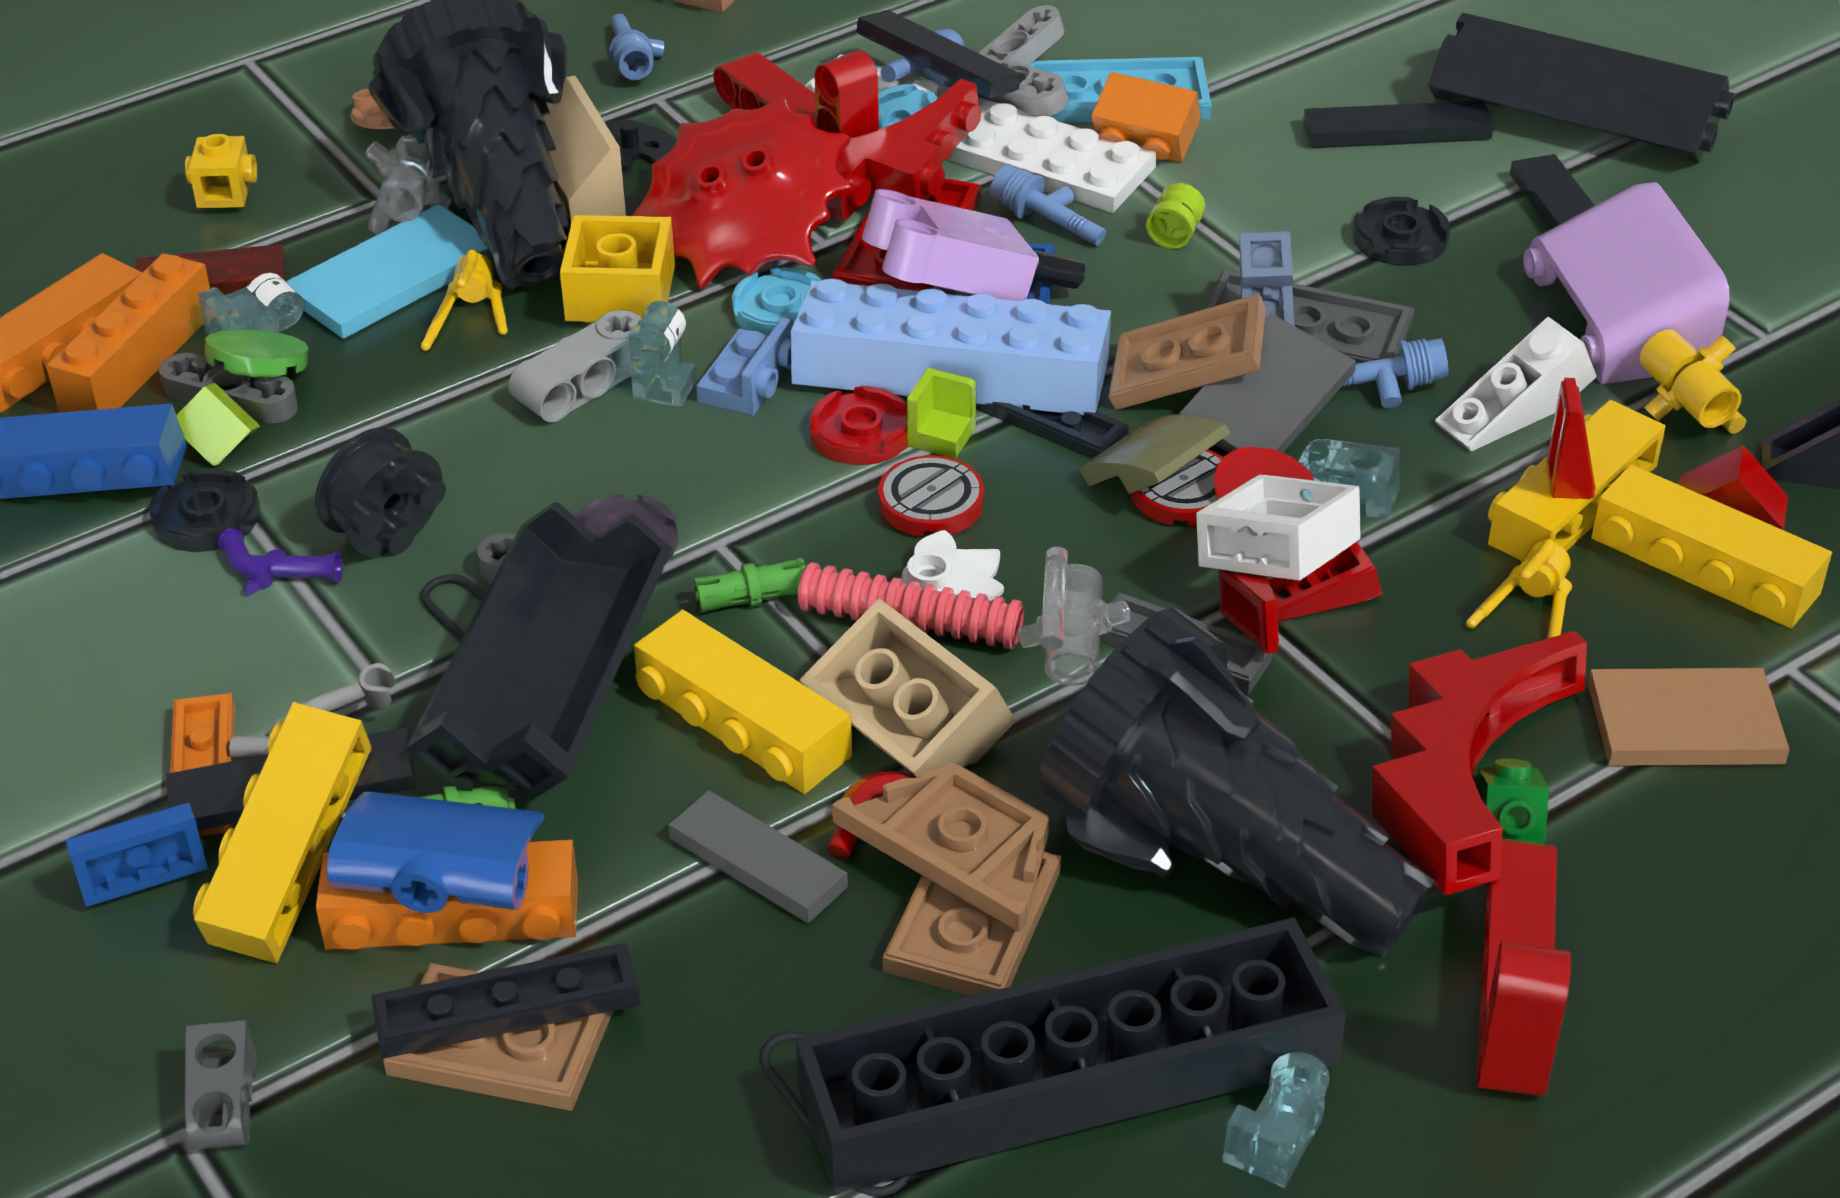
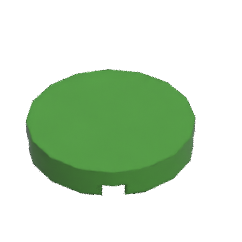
(256, 352)

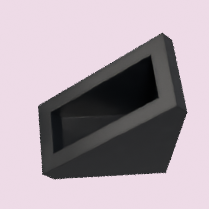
(1806, 450)

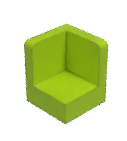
(941, 412)
(215, 423)

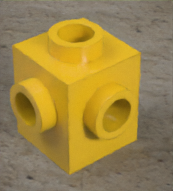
(220, 171)

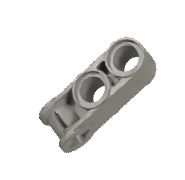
(576, 367)

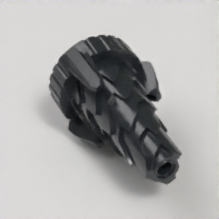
(476, 92)
(1181, 758)

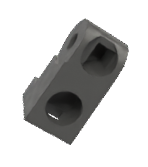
(218, 1085)

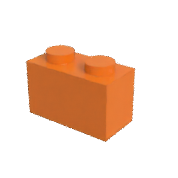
(1147, 114)

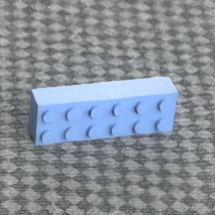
(1010, 348)

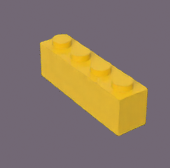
(1530, 512)
(1711, 545)
(743, 701)
(282, 832)

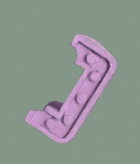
(1631, 275)

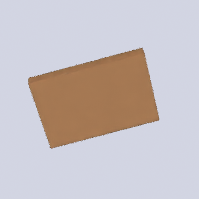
(1188, 352)
(1687, 716)
(959, 945)
(527, 1065)

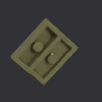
(1154, 451)

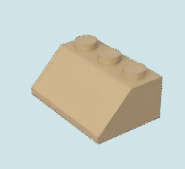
(584, 156)
(910, 693)

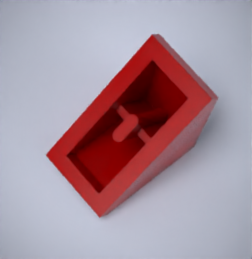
(1741, 484)

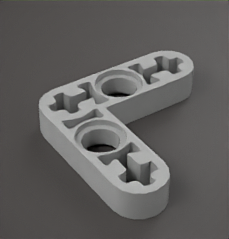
(1016, 48)

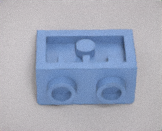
(747, 369)

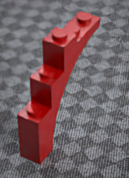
(909, 152)
(1452, 719)

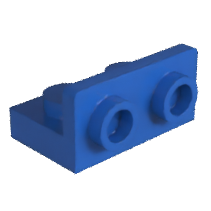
(137, 854)

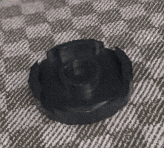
(1401, 231)
(202, 507)

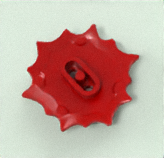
(747, 188)

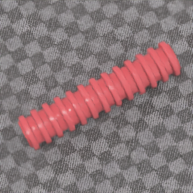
(921, 606)

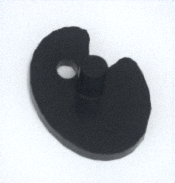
(635, 138)

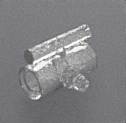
(406, 183)
(1072, 619)

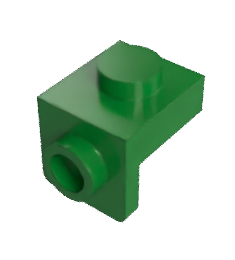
(1515, 798)

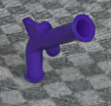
(275, 563)

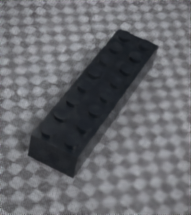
(1064, 1053)

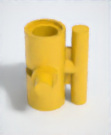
(1692, 380)

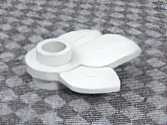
(943, 565)

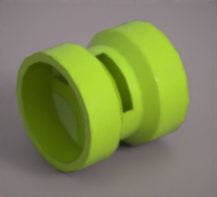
(1175, 215)

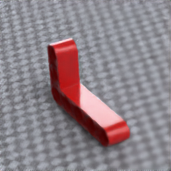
(842, 99)
(1521, 973)

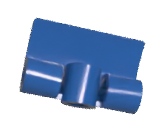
(433, 851)

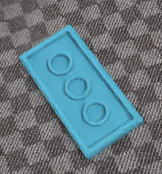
(1087, 78)
(387, 271)

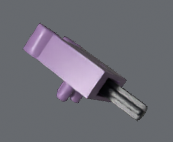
(960, 249)

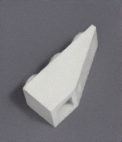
(1519, 387)

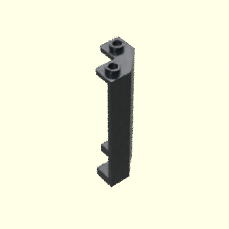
(1582, 84)
(539, 654)

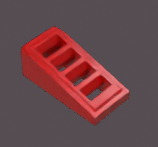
(1569, 453)
(1337, 583)
(1250, 606)

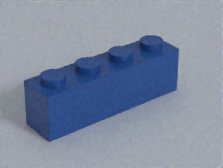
(90, 451)

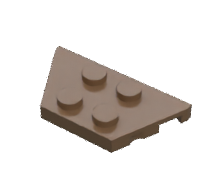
(958, 836)

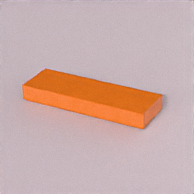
(202, 736)

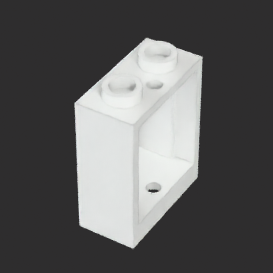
(1276, 530)

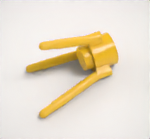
(472, 283)
(1538, 575)

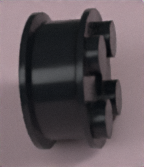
(379, 491)

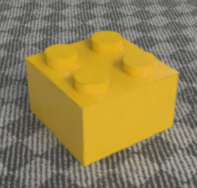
(616, 265)

